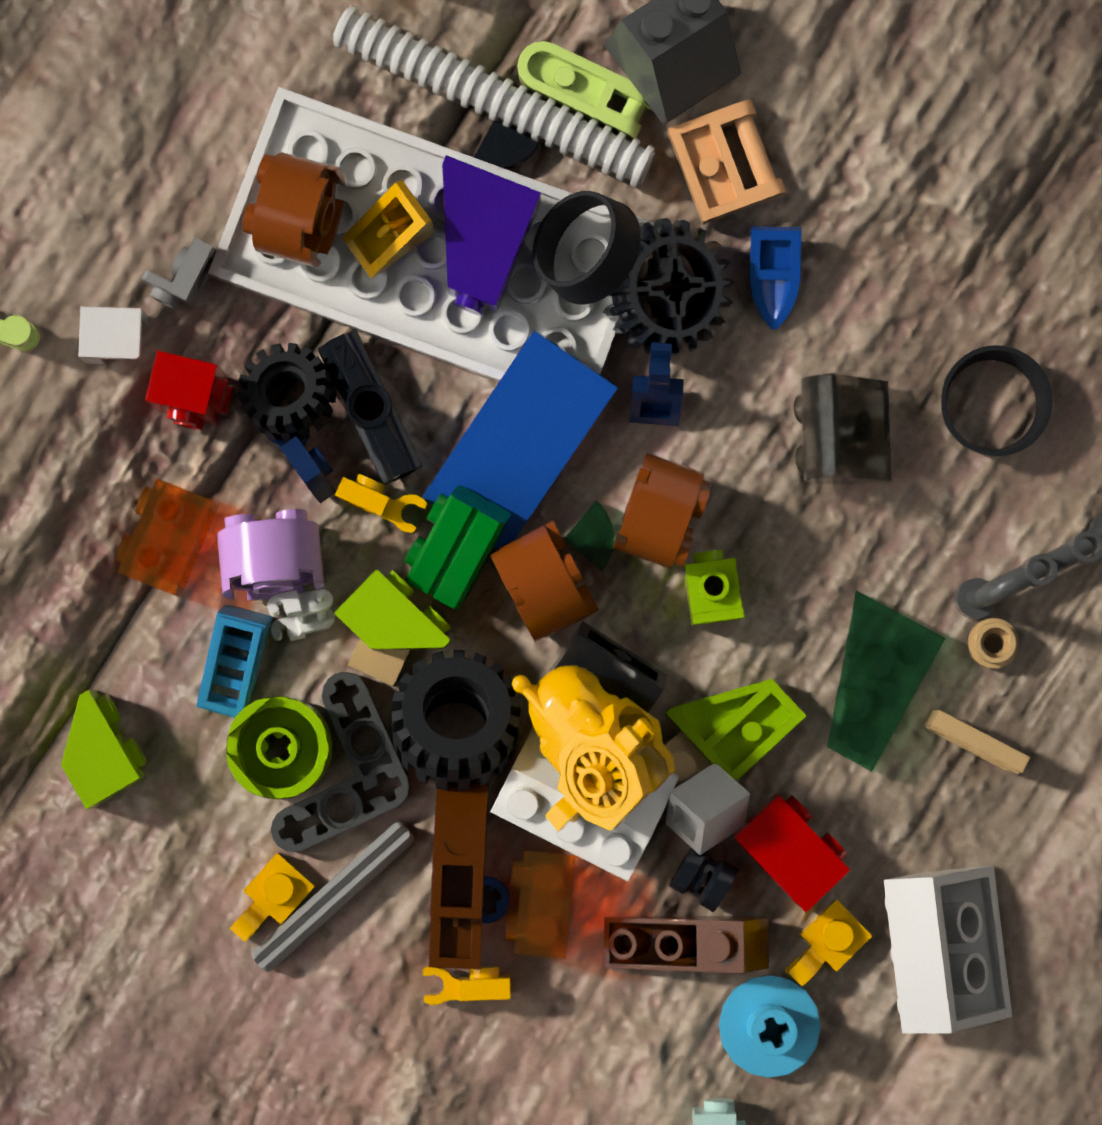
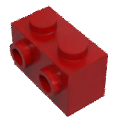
(189, 390)
(792, 851)

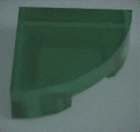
(593, 536)

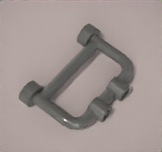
(978, 597)

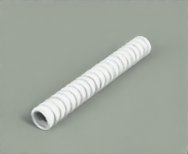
(493, 96)

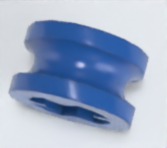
(502, 904)

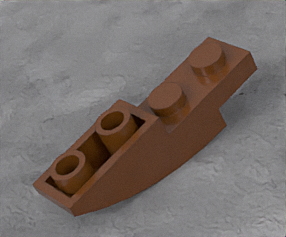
(458, 877)

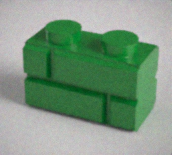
(456, 547)

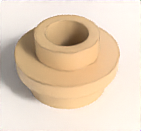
(1009, 643)

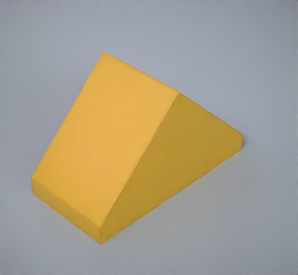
(389, 230)

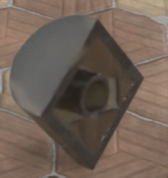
(843, 430)

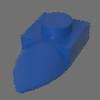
(775, 271)

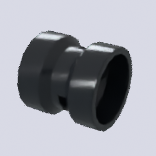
(693, 872)

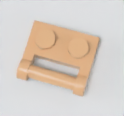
(710, 165)

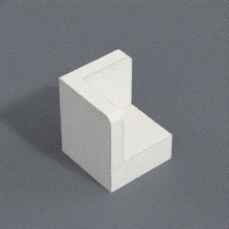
(110, 333)
(707, 808)

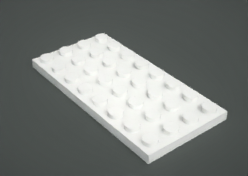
(412, 297)

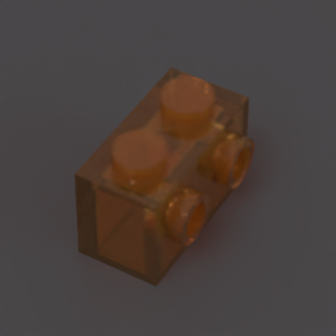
(166, 537)
(544, 903)

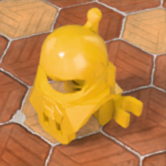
(593, 745)

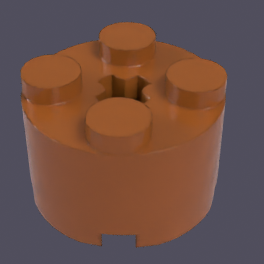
(295, 208)
(661, 511)
(543, 581)

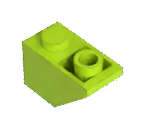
(388, 619)
(97, 754)

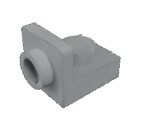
(191, 276)

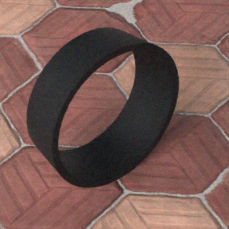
(613, 265)
(1032, 372)

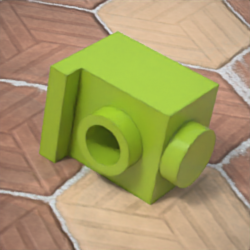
(709, 608)

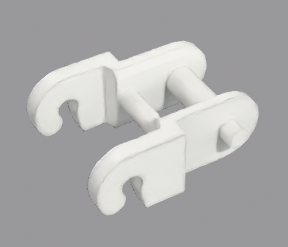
(305, 612)

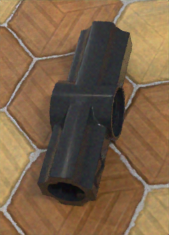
(355, 379)

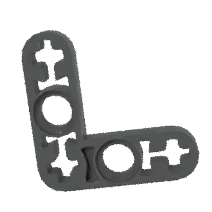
(365, 767)

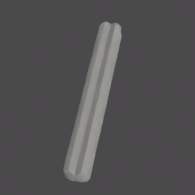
(332, 896)

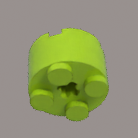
(250, 746)

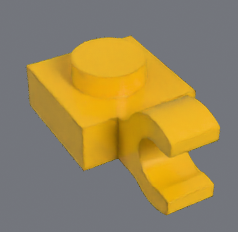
(369, 496)
(275, 893)
(831, 939)
(479, 985)

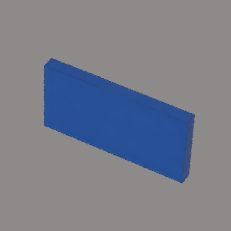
(525, 431)

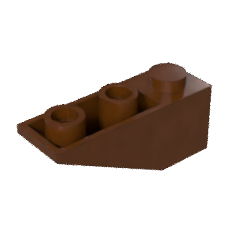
(687, 943)

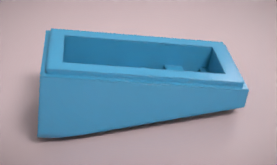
(245, 620)

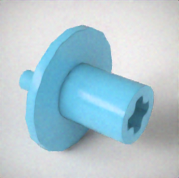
(769, 1026)

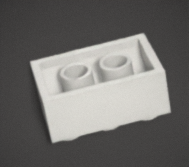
(533, 791)
(947, 950)

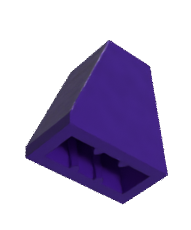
(483, 232)

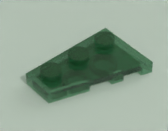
(878, 679)

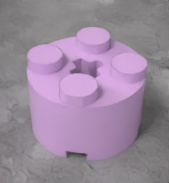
(269, 554)

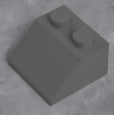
(676, 53)

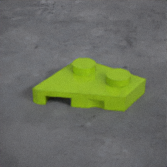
(738, 724)

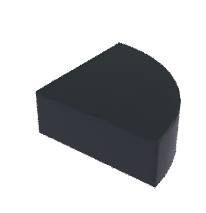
(505, 147)

